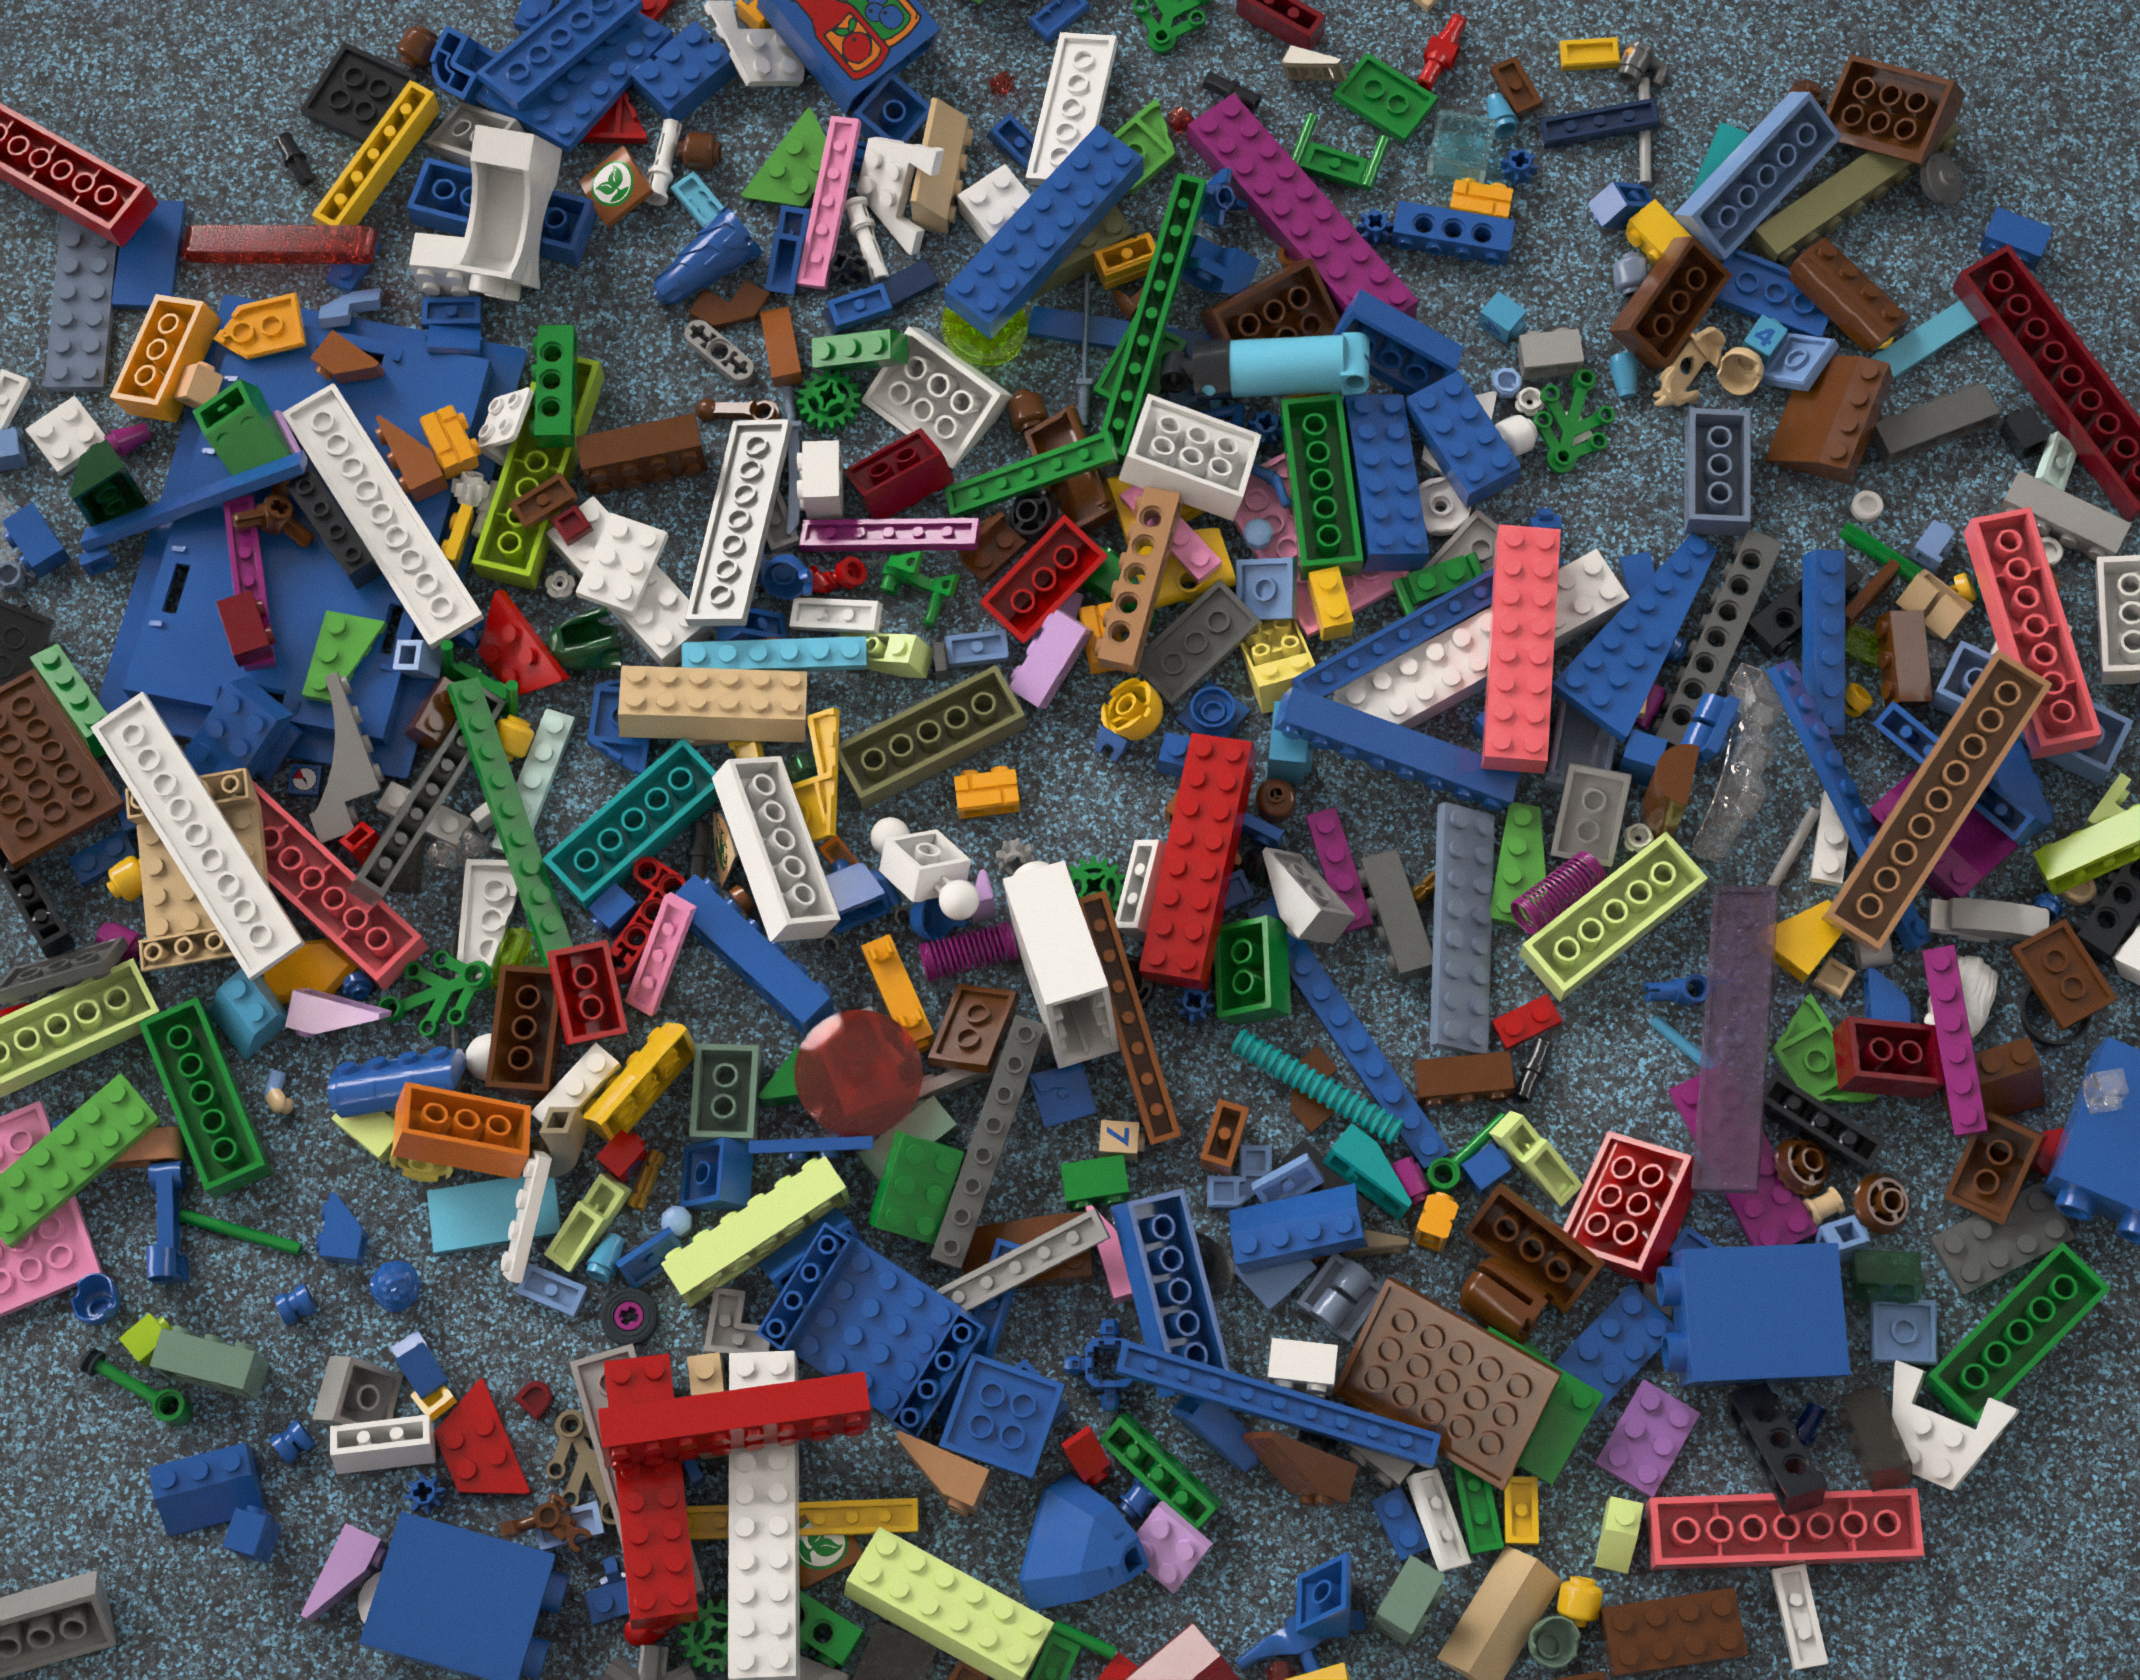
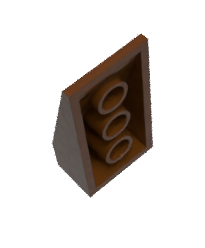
(1072, 1272)

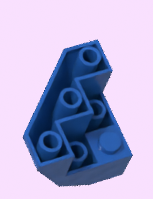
(1077, 1547)

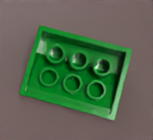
(1560, 1425)

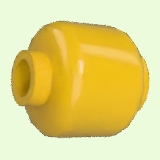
(515, 736)
(126, 879)
(1580, 1600)

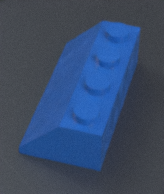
(1401, 348)
(1297, 1228)

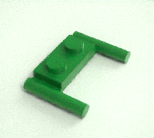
(1336, 164)
(1435, 581)
(463, 671)
(1063, 1650)

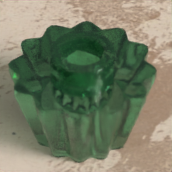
(801, 767)

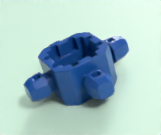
(1075, 1365)

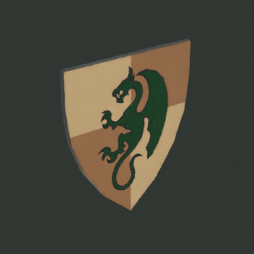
(724, 848)

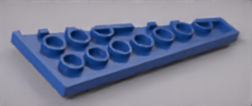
(1623, 660)

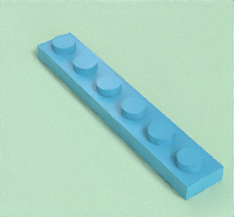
(779, 654)

